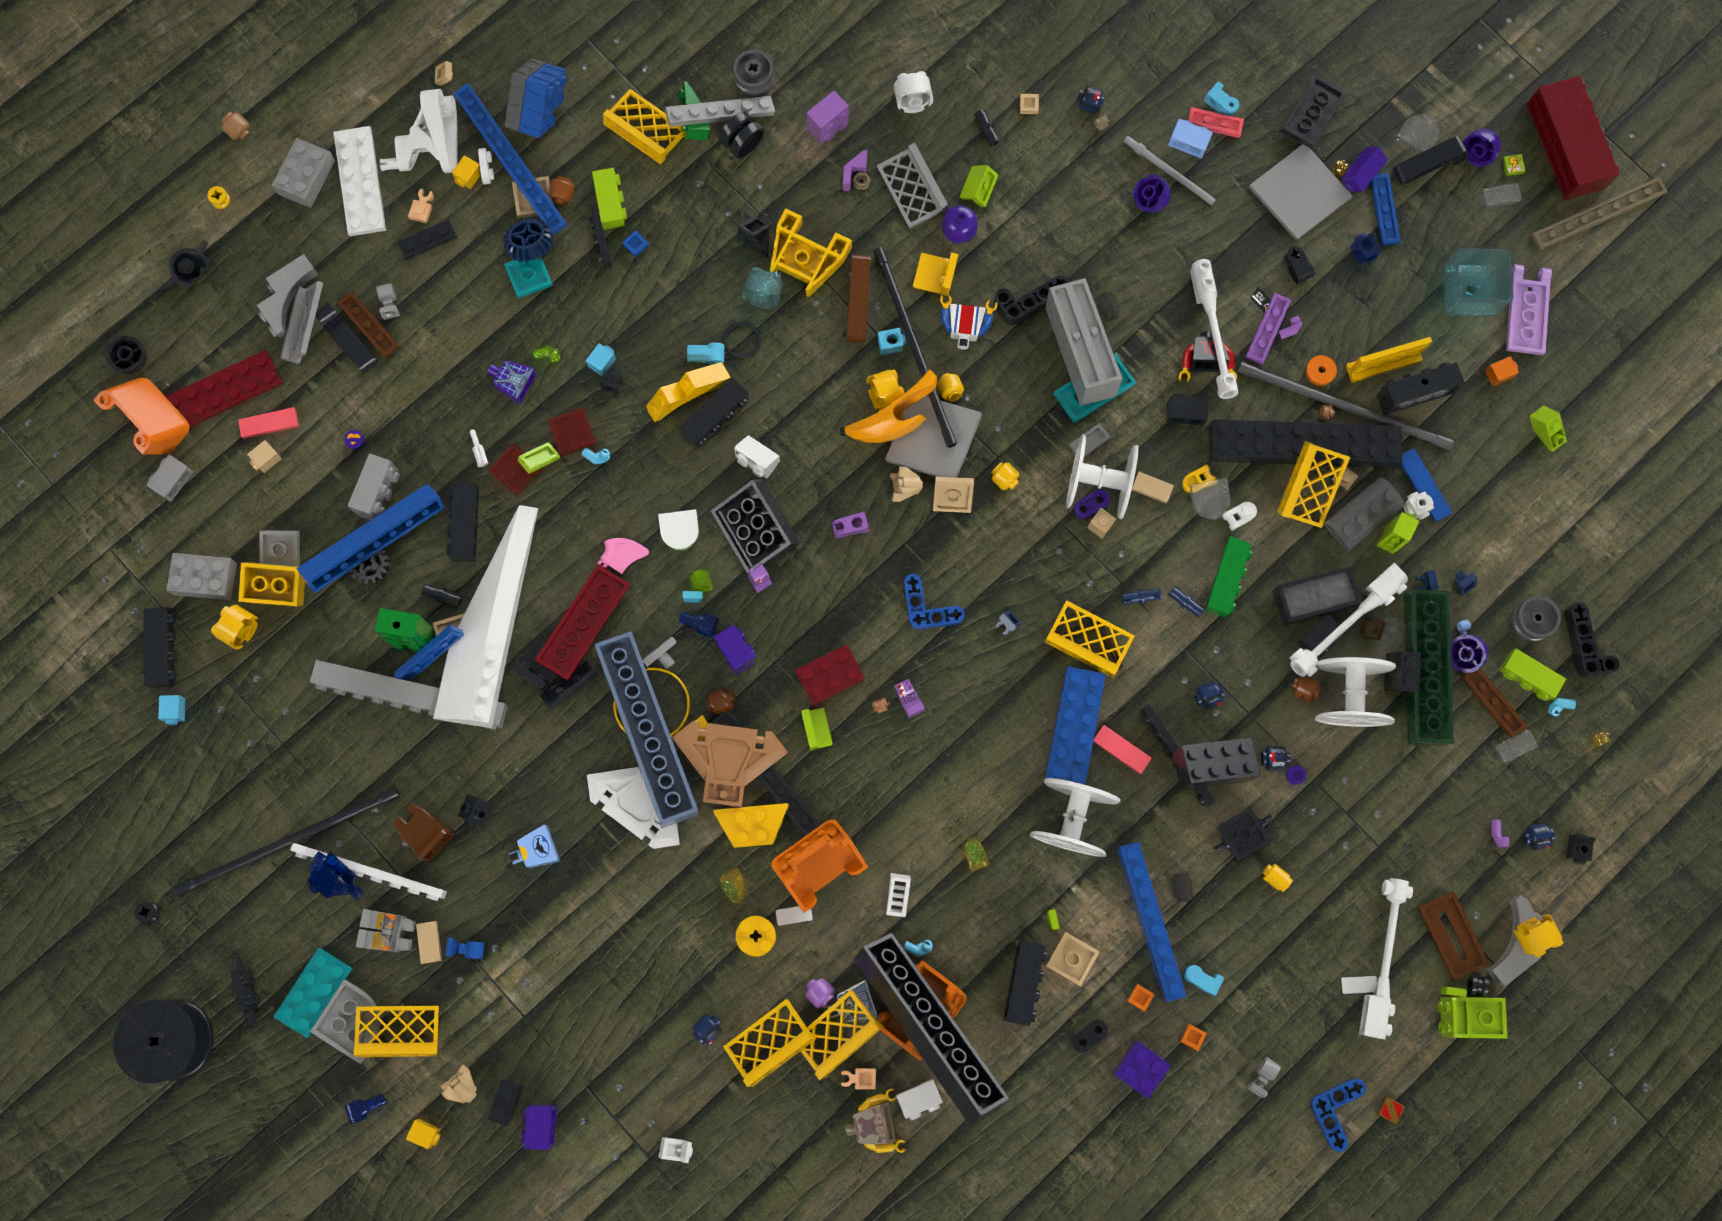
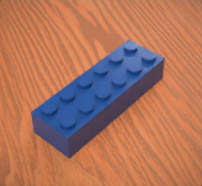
(1075, 725)

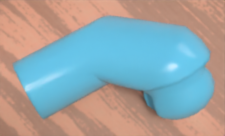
(596, 458)
(1559, 704)
(920, 949)

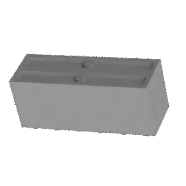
(1083, 342)

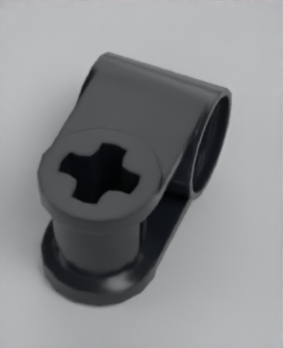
(1298, 266)

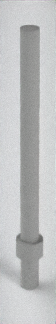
(1141, 149)

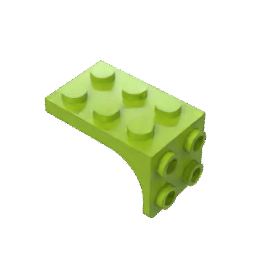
(1472, 1017)

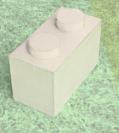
(919, 1099)

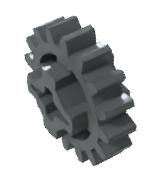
(366, 571)

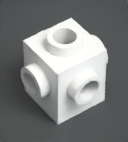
(1419, 505)

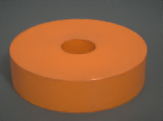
(1324, 363)

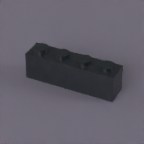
(714, 413)
(463, 522)
(159, 647)

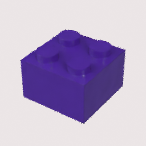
(734, 649)
(1141, 1069)
(539, 1126)

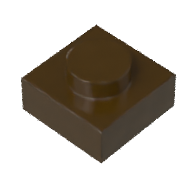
(1372, 629)

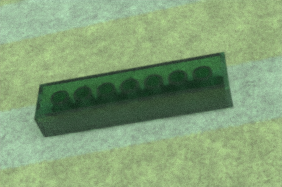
(1430, 634)

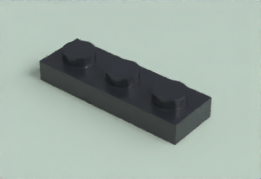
(427, 239)
(599, 239)
(564, 689)

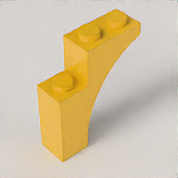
(689, 387)

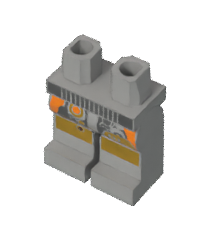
(391, 933)

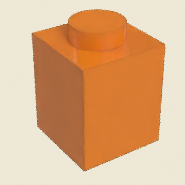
(1502, 371)

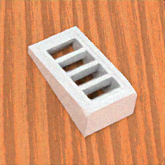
(902, 878)

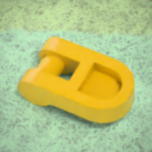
(1194, 477)

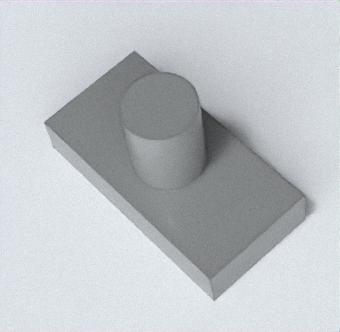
(661, 654)

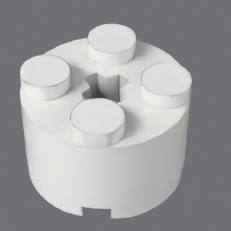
(913, 92)

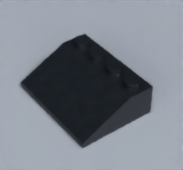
(755, 525)

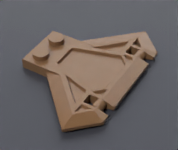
(728, 758)

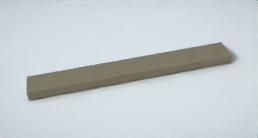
(1598, 214)

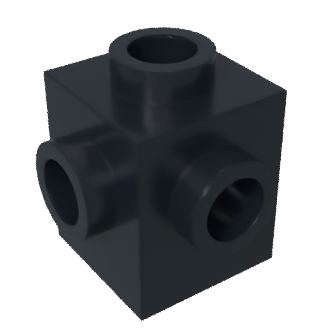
(474, 811)

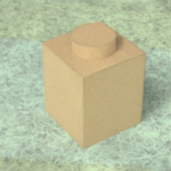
(263, 457)
(1101, 523)

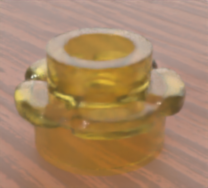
(1339, 167)
(1600, 739)

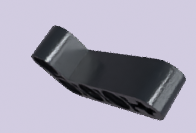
(1447, 152)
(1018, 306)
(345, 338)
(1588, 640)

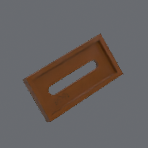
(1474, 955)

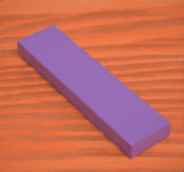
(1268, 329)

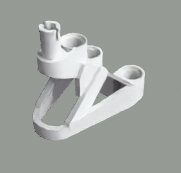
(440, 117)

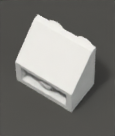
(756, 456)

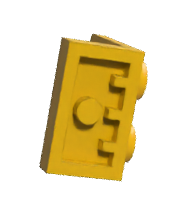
(935, 273)

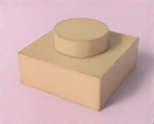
(443, 73)
(1029, 103)
(1347, 479)

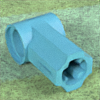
(711, 353)

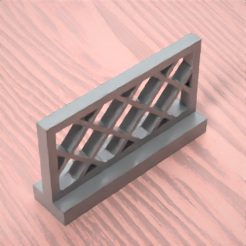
(928, 183)
(301, 322)

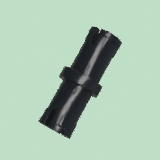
(987, 127)
(441, 595)

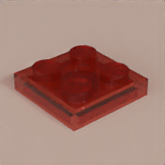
(571, 431)
(511, 472)

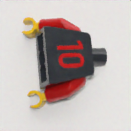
(1203, 358)

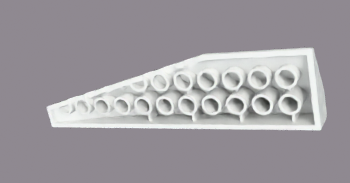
(479, 657)

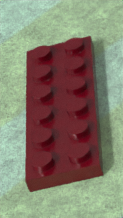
(226, 388)
(582, 622)

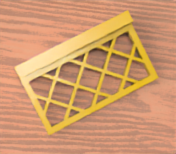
(633, 134)
(1387, 360)
(1298, 478)
(1081, 653)
(851, 1045)
(396, 1049)
(779, 1057)

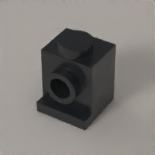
(1574, 852)

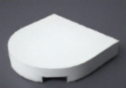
(679, 528)

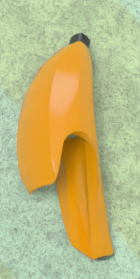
(889, 422)

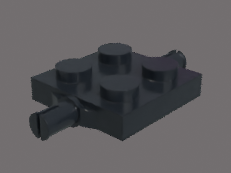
(1243, 834)
(244, 990)

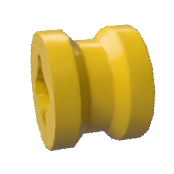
(223, 198)

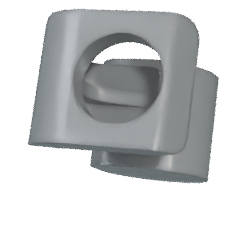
(386, 296)
(1267, 1071)

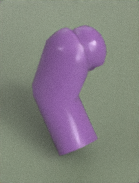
(1293, 329)
(1497, 835)

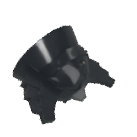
(187, 266)

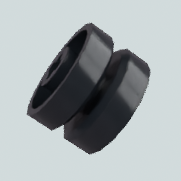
(741, 134)

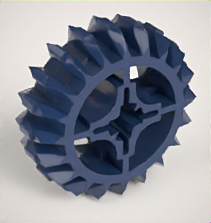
(528, 240)

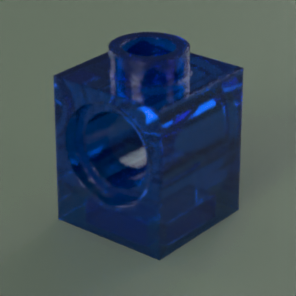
(1363, 255)

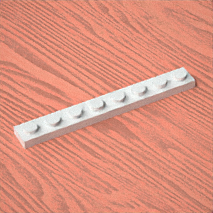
(377, 875)

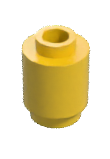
(1277, 877)

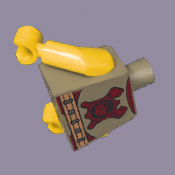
(874, 1125)

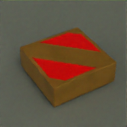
(1390, 1110)

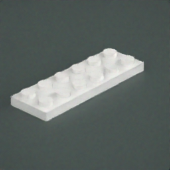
(359, 181)

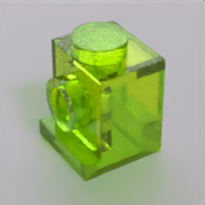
(701, 580)

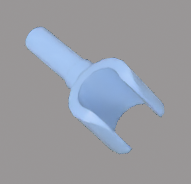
(1462, 626)

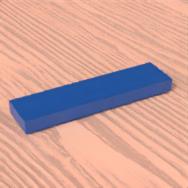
(1385, 209)
(1423, 482)
(429, 653)

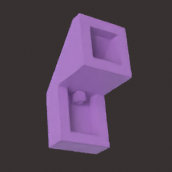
(855, 166)

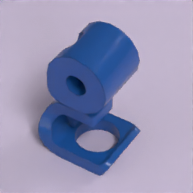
(470, 949)

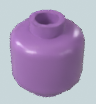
(820, 993)

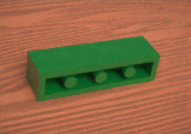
(1228, 576)

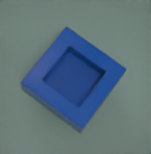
(635, 244)

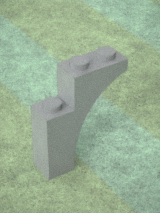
(283, 289)
(1514, 960)

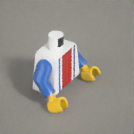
(965, 321)

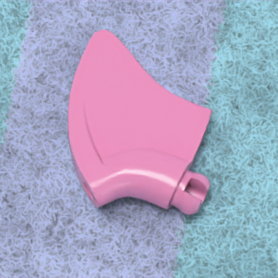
(621, 553)

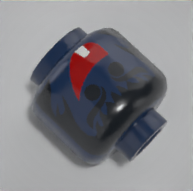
(1090, 99)
(1209, 695)
(1275, 758)
(1539, 836)
(707, 1029)

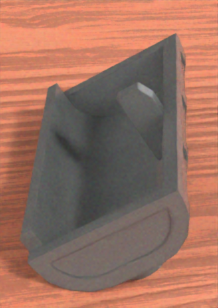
(1364, 514)

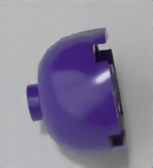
(1482, 147)
(1152, 194)
(959, 224)
(1468, 653)

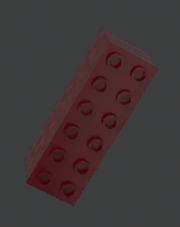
(1572, 138)

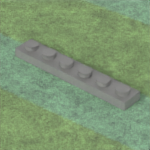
(718, 110)

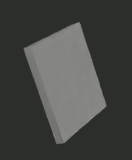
(1300, 191)
(925, 447)

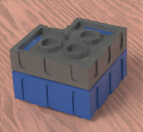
(534, 96)

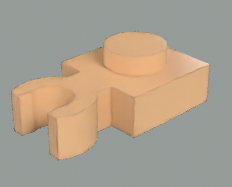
(421, 209)
(863, 1078)

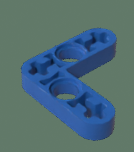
(921, 611)
(1330, 1105)

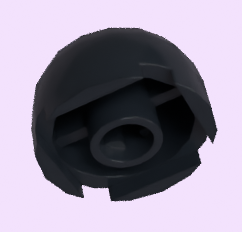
(126, 355)

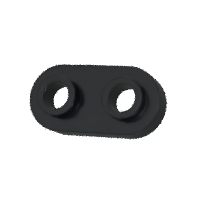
(1088, 1033)

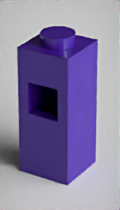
(1364, 169)

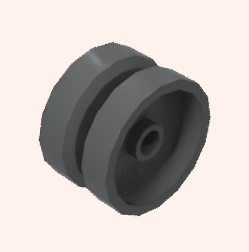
(753, 73)
(1535, 619)

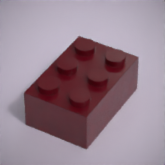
(829, 675)

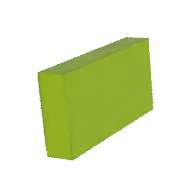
(538, 457)

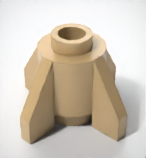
(905, 484)
(460, 1086)

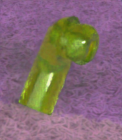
(547, 351)

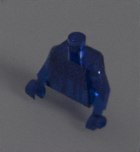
(332, 877)

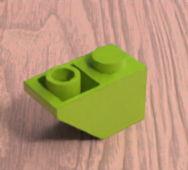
(1548, 427)

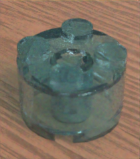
(763, 288)

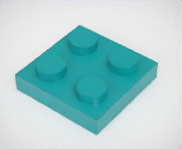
(528, 277)

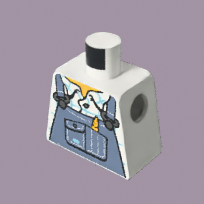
(862, 992)

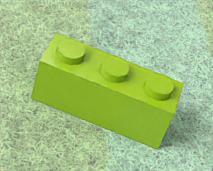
(609, 198)
(1398, 532)
(1532, 675)

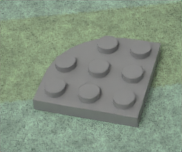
(338, 1019)

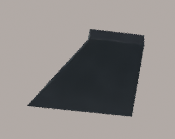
(756, 234)

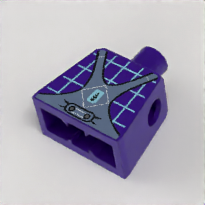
(512, 379)

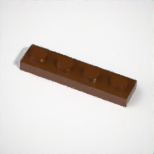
(368, 325)
(1494, 702)

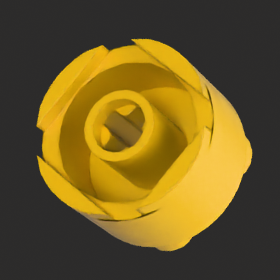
(884, 388)
(235, 626)
(747, 928)
(1538, 935)

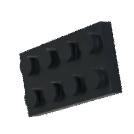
(1313, 112)

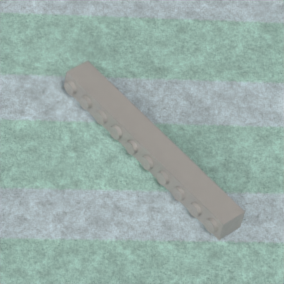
(385, 689)

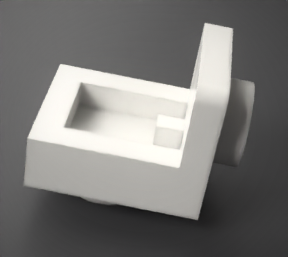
(675, 1149)

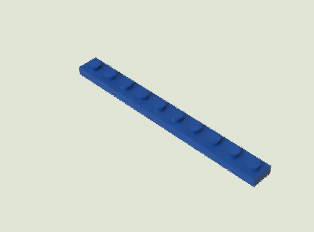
(510, 158)

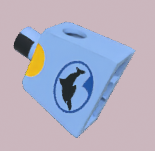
(536, 849)

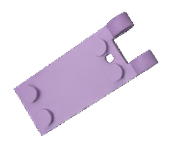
(1528, 312)

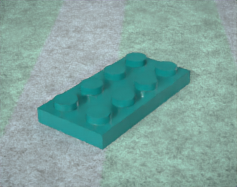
(1068, 399)
(312, 992)

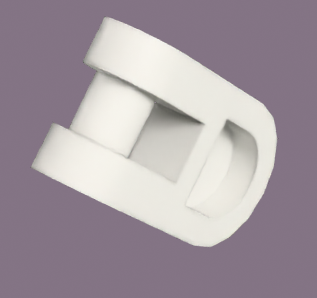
(1245, 511)

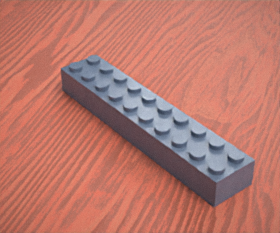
(646, 730)

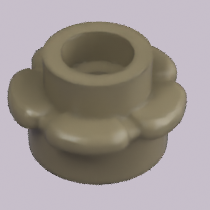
(1101, 123)
(861, 176)

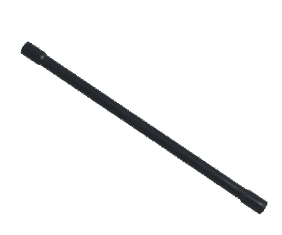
(883, 263)
(191, 884)

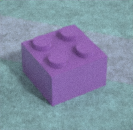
(828, 117)

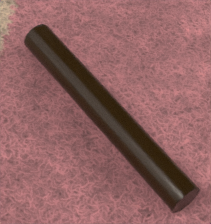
(1109, 644)

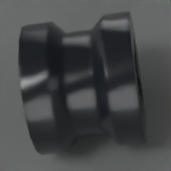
(611, 381)
(151, 912)
(1478, 985)

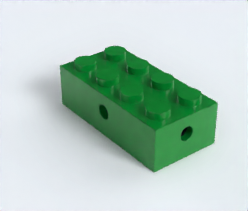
(403, 629)

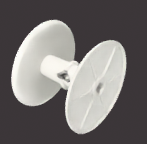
(1103, 476)
(1355, 692)
(1075, 816)

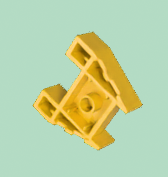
(804, 257)

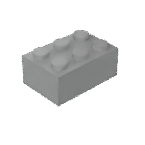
(303, 172)
(373, 487)
(201, 576)

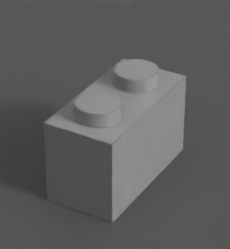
(169, 478)

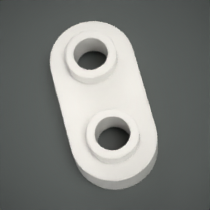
(484, 159)

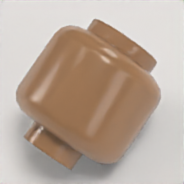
(235, 126)

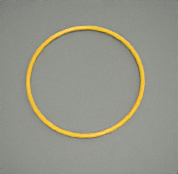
(687, 697)

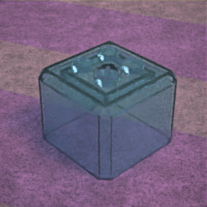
(1484, 270)

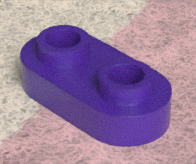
(1091, 505)

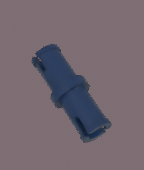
(1141, 596)
(1186, 601)

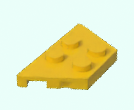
(752, 824)

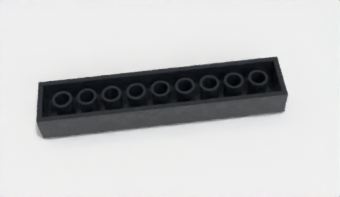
(1282, 442)
(931, 1029)

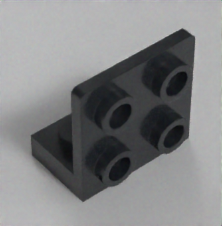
(534, 672)

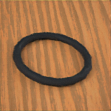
(741, 324)

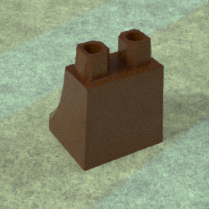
(423, 833)

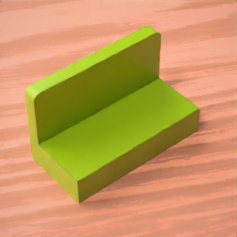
(979, 184)
(816, 728)

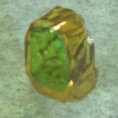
(975, 855)
(733, 885)

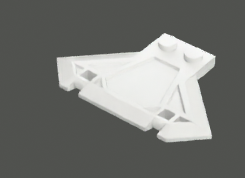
(631, 805)

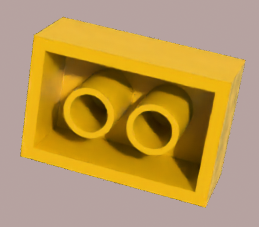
(271, 584)

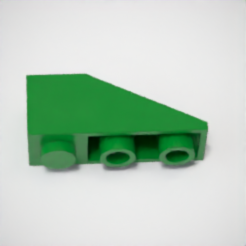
(692, 131)

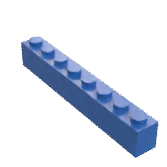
(370, 538)
(1151, 922)

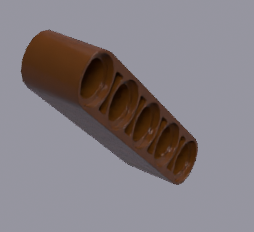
(858, 298)

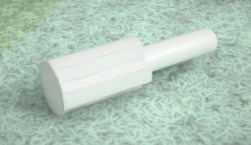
(478, 450)

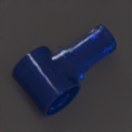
(704, 624)
(360, 1109)

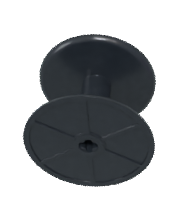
(163, 1041)

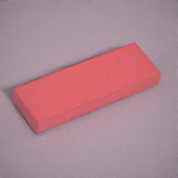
(1216, 122)
(268, 423)
(1122, 749)

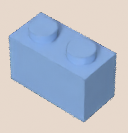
(1190, 138)

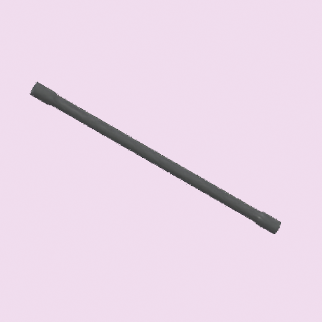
(1254, 372)

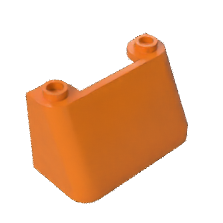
(158, 421)
(816, 862)
(947, 992)

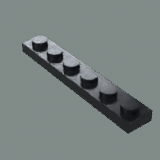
(1160, 733)

